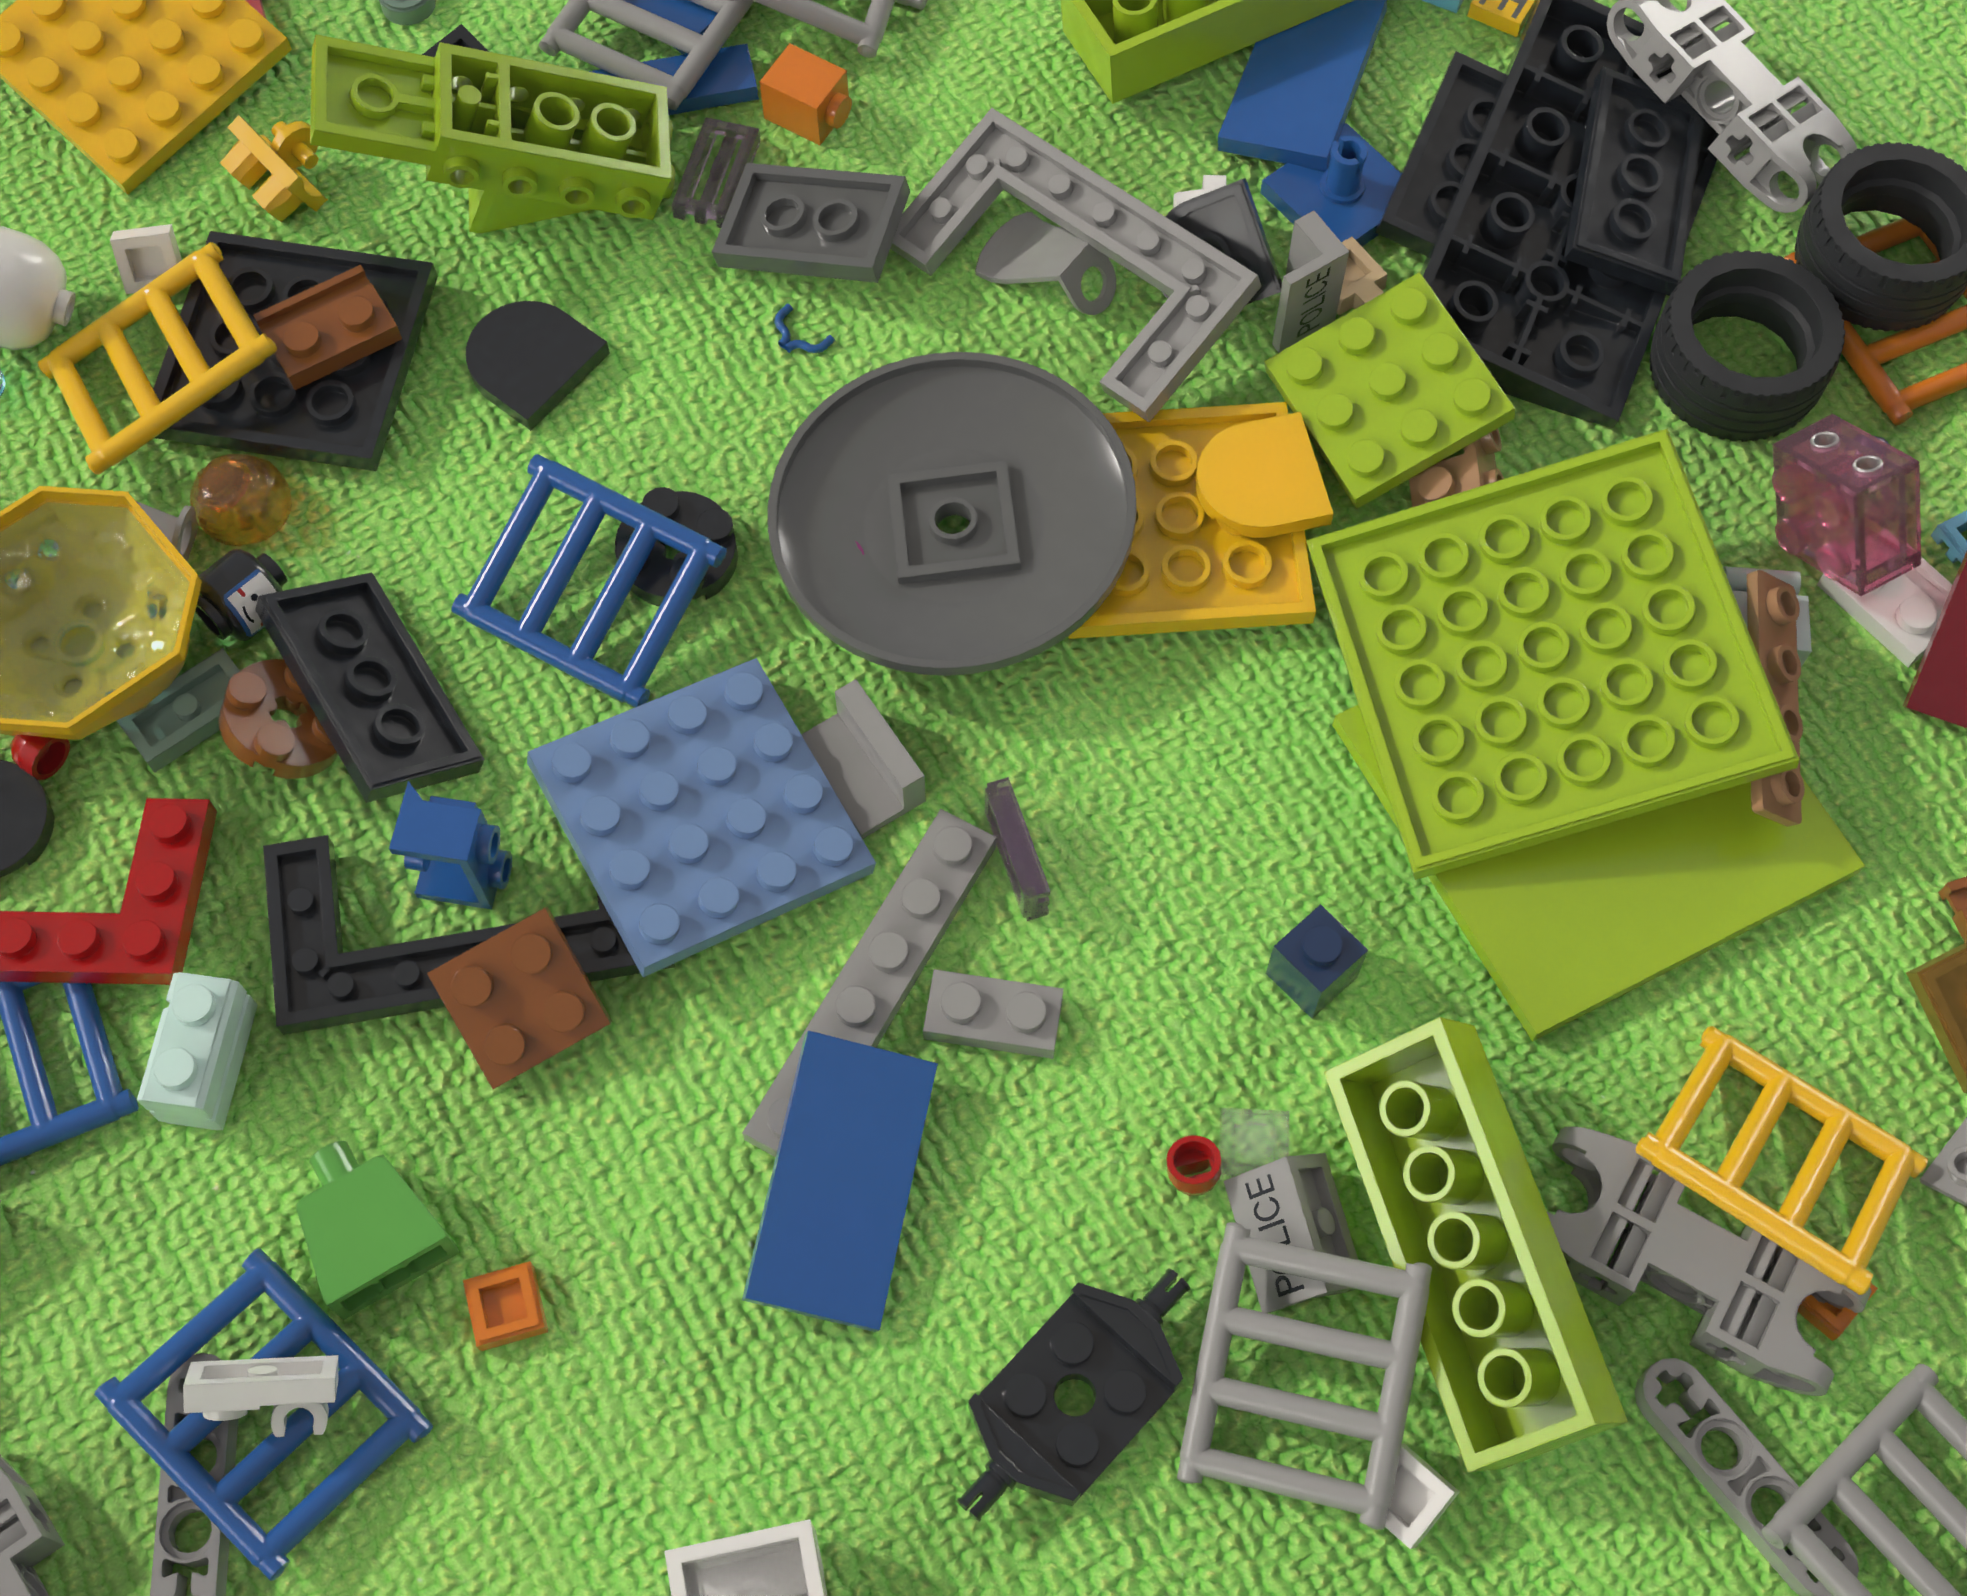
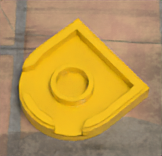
(1263, 478)

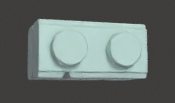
(197, 1051)

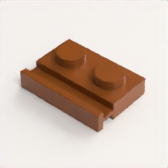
(328, 327)

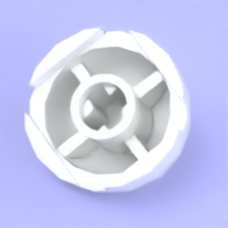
(30, 291)

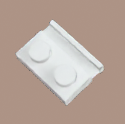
(1899, 612)

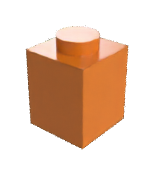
(805, 94)

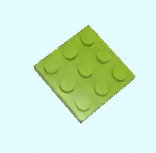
(1389, 390)

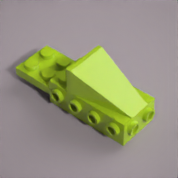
(508, 128)

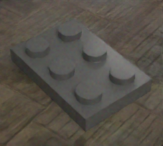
(811, 222)

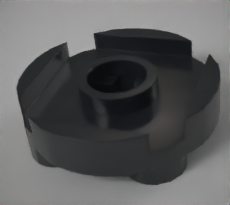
(696, 514)

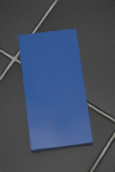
(1302, 87)
(840, 1182)

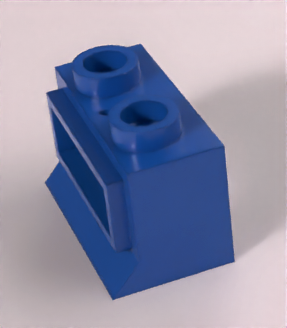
(451, 850)

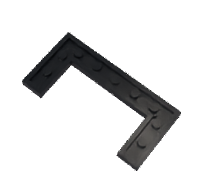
(329, 988)

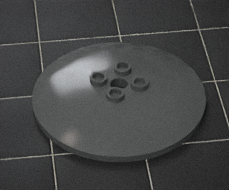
(935, 441)

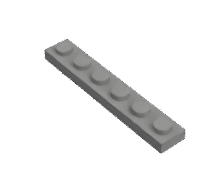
(887, 955)

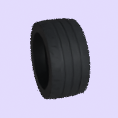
(1900, 182)
(1765, 292)

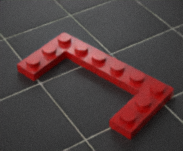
(155, 920)

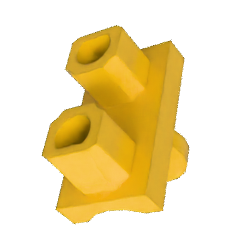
(282, 157)

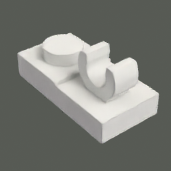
(232, 1387)

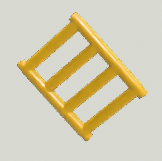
(204, 381)
(1725, 1185)

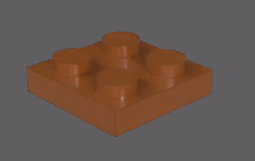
(519, 997)

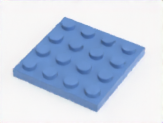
(700, 815)

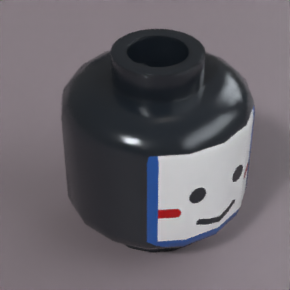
(232, 591)

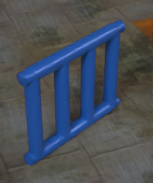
(597, 502)
(46, 1125)
(221, 1498)

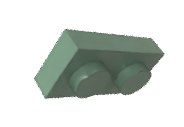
(181, 713)

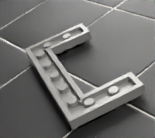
(1202, 282)

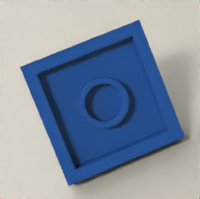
(1345, 196)

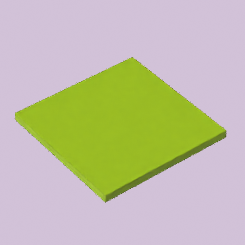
(1548, 655)
(1626, 899)

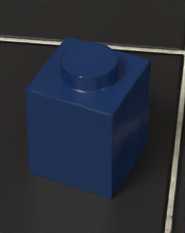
(1316, 961)

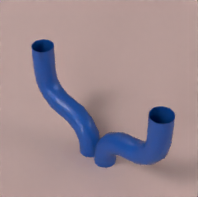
(789, 345)

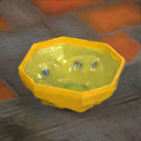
(87, 611)

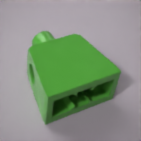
(366, 1230)

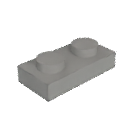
(993, 1014)

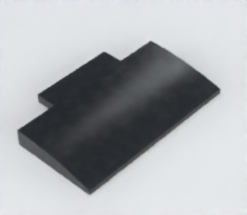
(1493, 213)

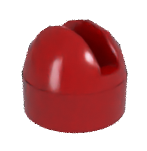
(39, 755)
(1190, 1156)

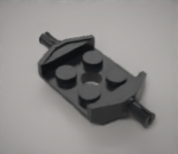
(1093, 1339)

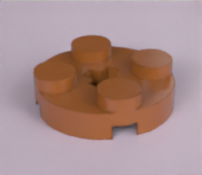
(253, 734)

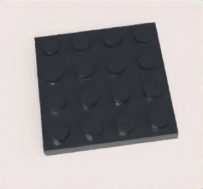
(330, 420)

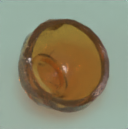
(240, 499)

